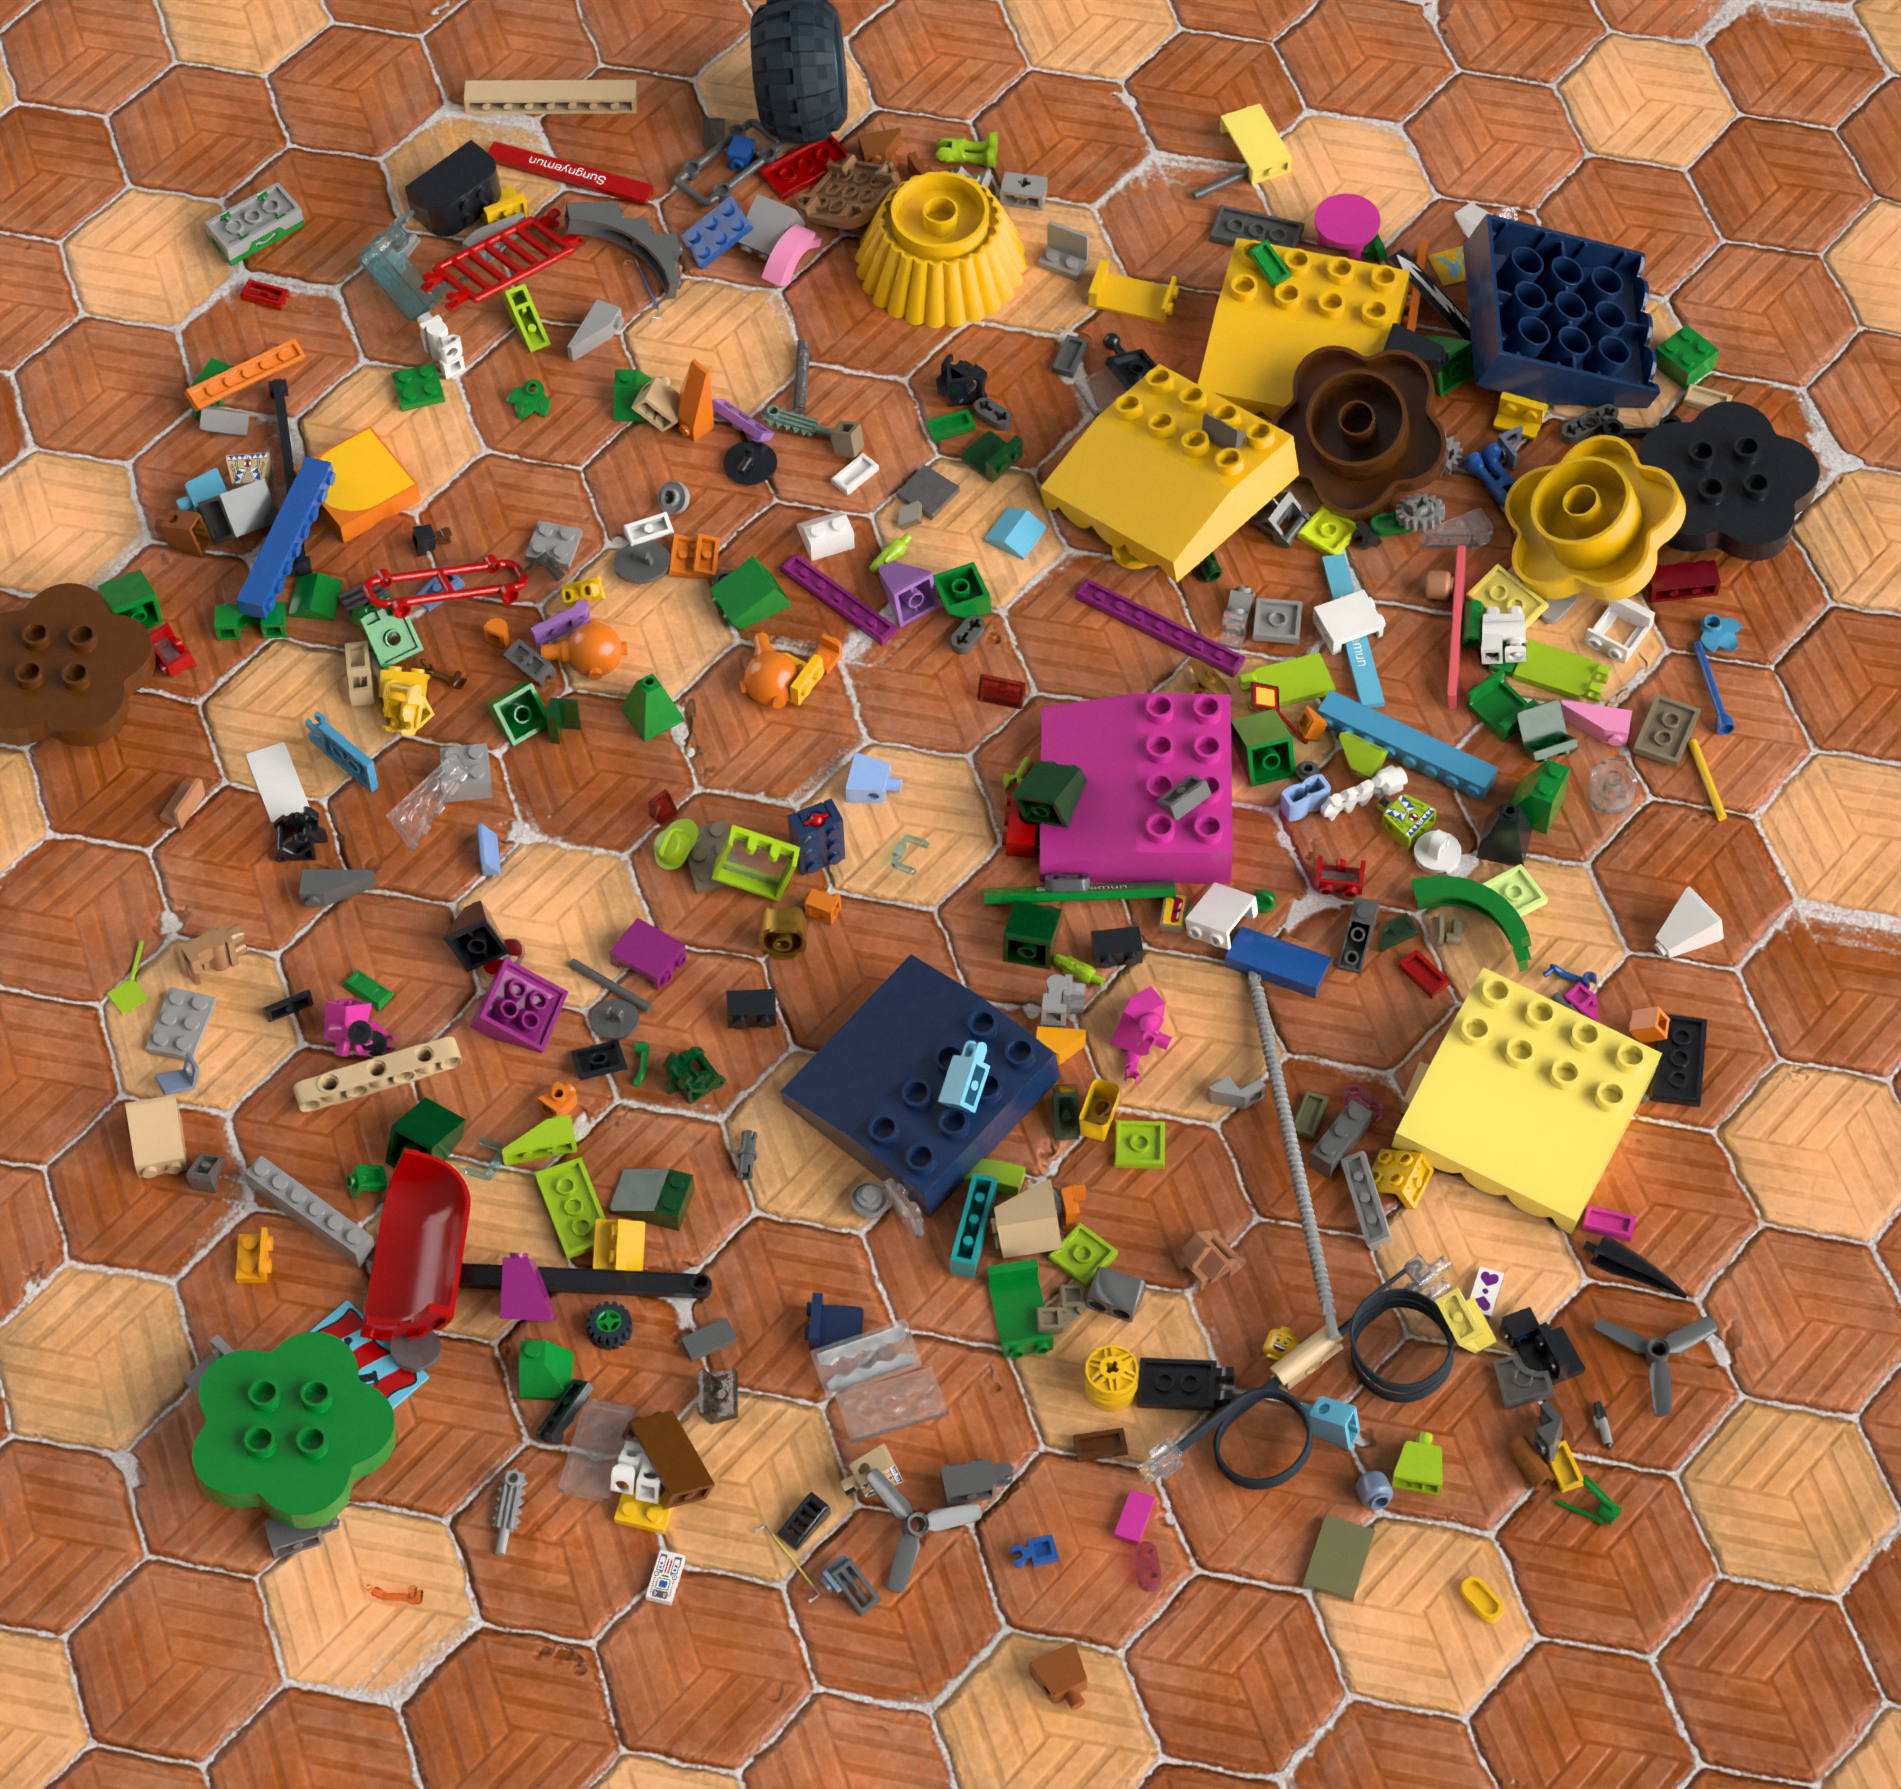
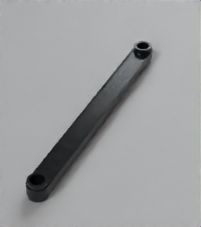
(279, 390)
(597, 1281)

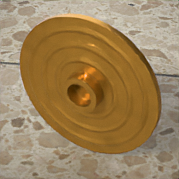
(1207, 679)

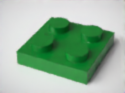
(418, 387)

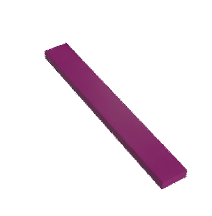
(1160, 627)

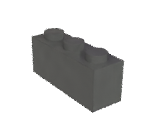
(1340, 1139)

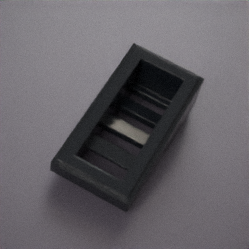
(805, 1507)

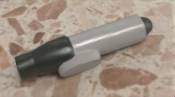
(1601, 1424)

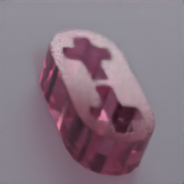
(1364, 1098)
(1153, 1565)

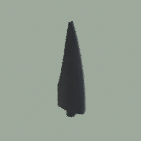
(1624, 1262)

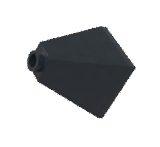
(1426, 349)
(1505, 836)
(476, 937)

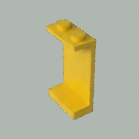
(1131, 295)

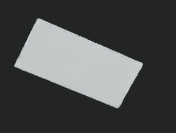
(277, 781)

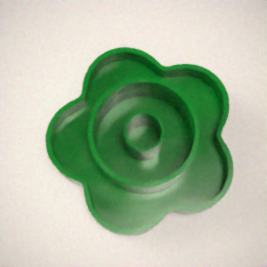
(290, 1429)

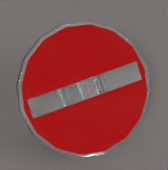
(517, 953)

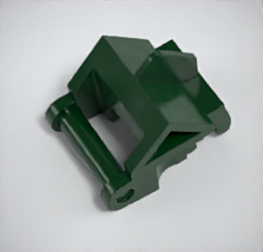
(690, 1083)

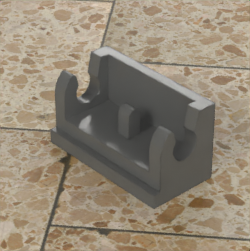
(530, 662)

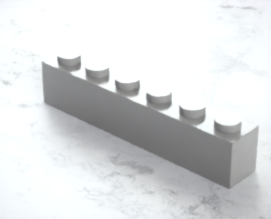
(310, 1211)

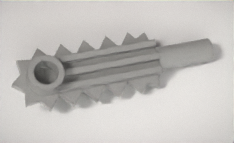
(508, 1510)

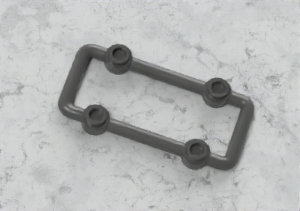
(721, 191)

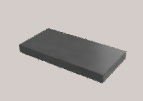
(1249, 225)

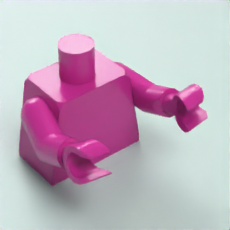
(338, 1018)
(1137, 1034)

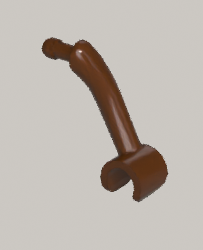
(455, 681)

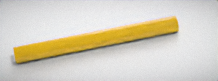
(1707, 779)

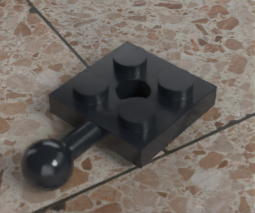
(1126, 366)

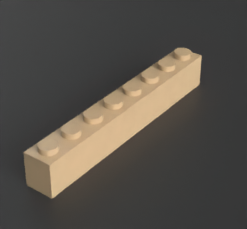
(551, 97)

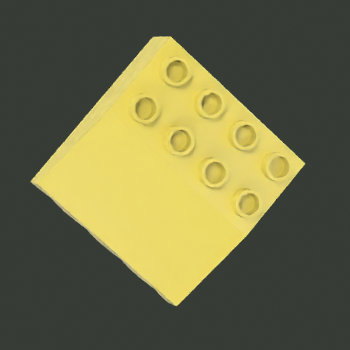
(1527, 1099)

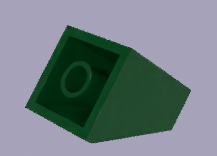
(1050, 793)
(1031, 934)
(426, 1129)

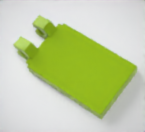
(1561, 672)
(1297, 679)

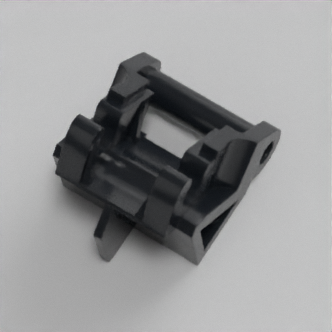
(958, 382)
(307, 833)

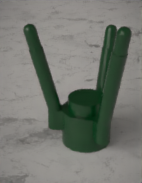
(1209, 569)

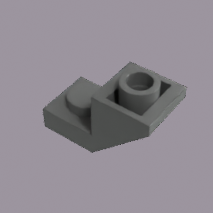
(1550, 1432)

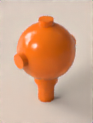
(591, 649)
(769, 674)

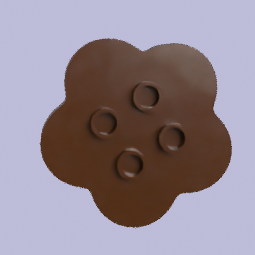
(1363, 428)
(69, 668)

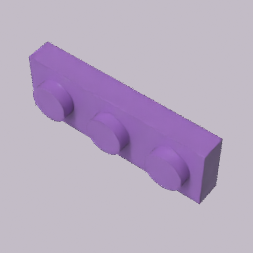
(741, 421)

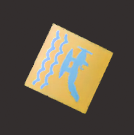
(1449, 265)

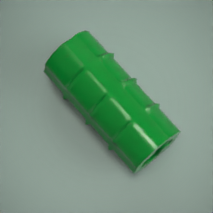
(1472, 624)

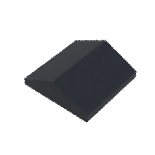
(598, 1060)

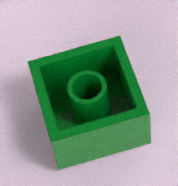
(1686, 357)

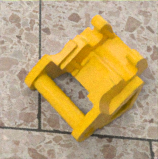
(405, 713)

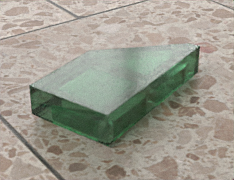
(1397, 931)

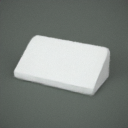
(648, 529)

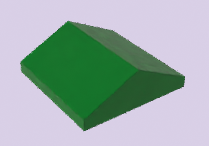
(315, 597)

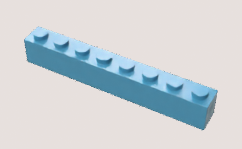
(1410, 746)

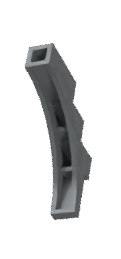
(608, 222)

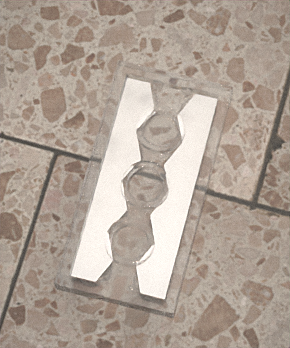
(866, 1359)

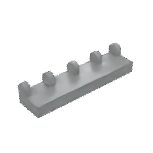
(1366, 1200)

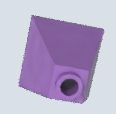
(908, 591)

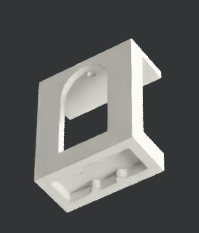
(1628, 611)

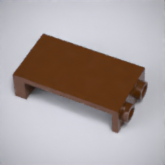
(671, 1457)

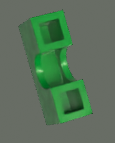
(230, 622)

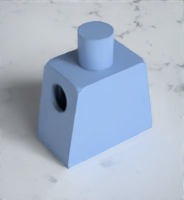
(870, 780)

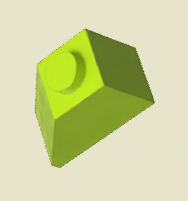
(1362, 755)

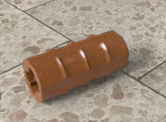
(1530, 1462)

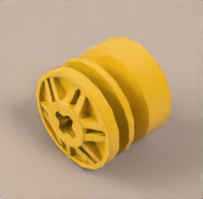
(1111, 1378)

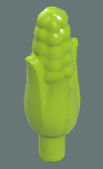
(891, 552)
(1080, 970)

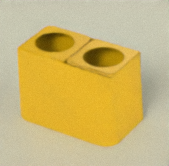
(1105, 1092)

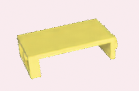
(1257, 143)
(1466, 1321)

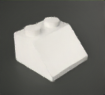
(827, 535)

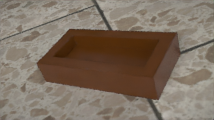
(1100, 1445)

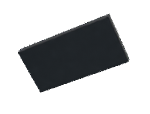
(1681, 1065)

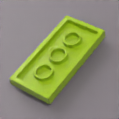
(571, 1205)

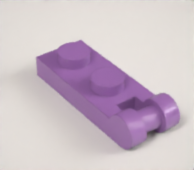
(560, 624)

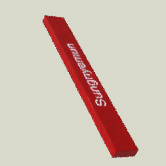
(571, 173)

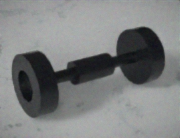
(362, 1033)

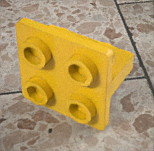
(1519, 411)
(618, 1245)

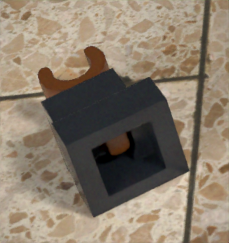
(425, 539)

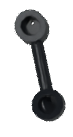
(1616, 428)

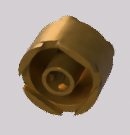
(782, 932)

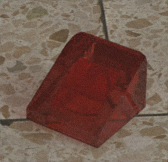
(662, 807)

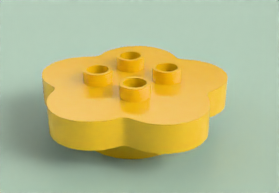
(1592, 522)

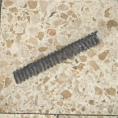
(797, 397)

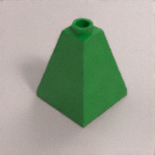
(1459, 366)
(650, 708)

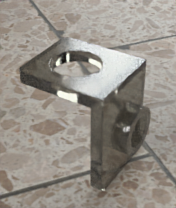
(713, 131)
(550, 565)

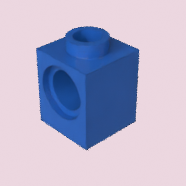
(741, 153)

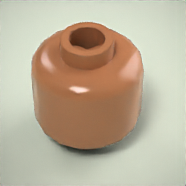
(1438, 585)

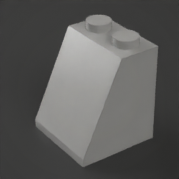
(769, 222)

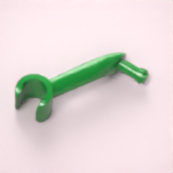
(642, 1049)

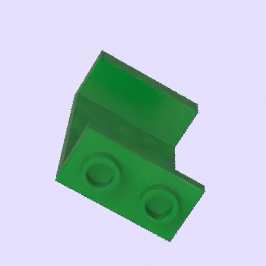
(1014, 1298)

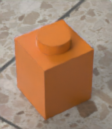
(1649, 1024)

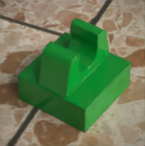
(1375, 249)

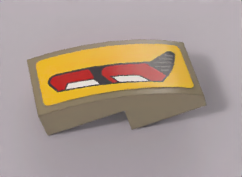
(1174, 913)

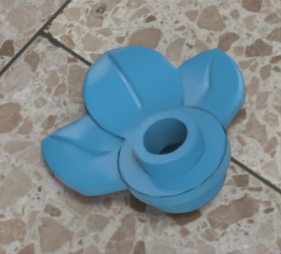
(1721, 634)

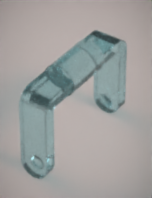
(899, 850)
(495, 1163)

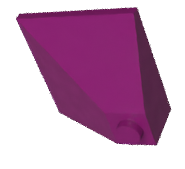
(519, 1007)

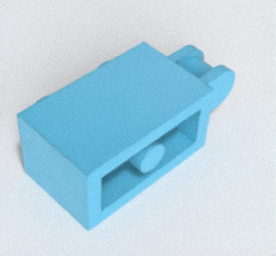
(965, 1078)

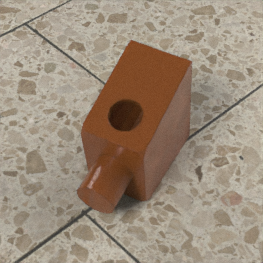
(185, 532)
(1061, 1675)

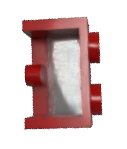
(170, 651)
(1339, 878)

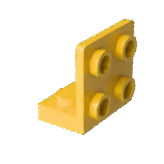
(508, 205)
(1402, 1174)

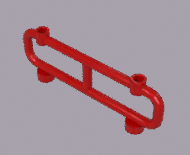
(401, 606)

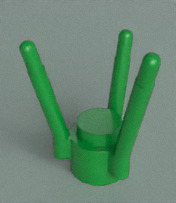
(1607, 1509)

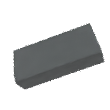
(1222, 432)
(1184, 797)

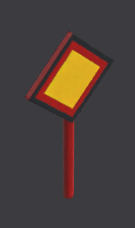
(1267, 698)

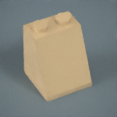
(156, 1136)
(1027, 1222)

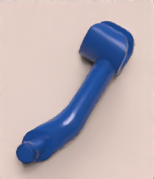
(1591, 976)

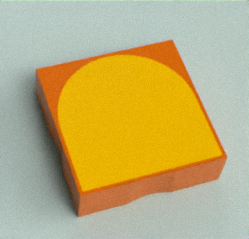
(366, 486)

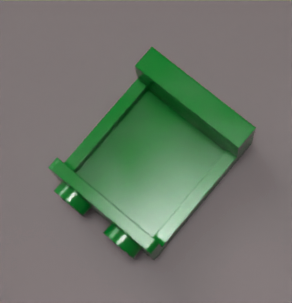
(1496, 705)

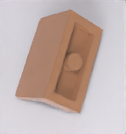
(183, 803)

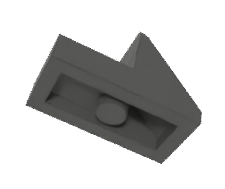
(205, 1171)

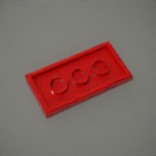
(801, 167)

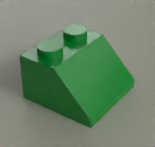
(963, 591)
(518, 712)

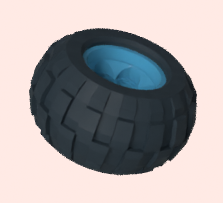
(799, 69)

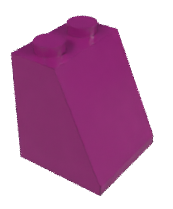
(524, 1290)

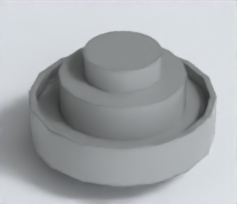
(673, 497)
(869, 1200)

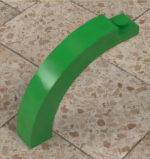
(1468, 894)

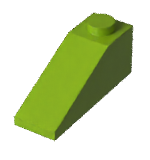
(525, 318)
(546, 1140)

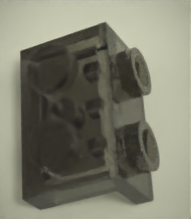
(718, 1395)

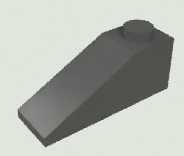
(329, 886)

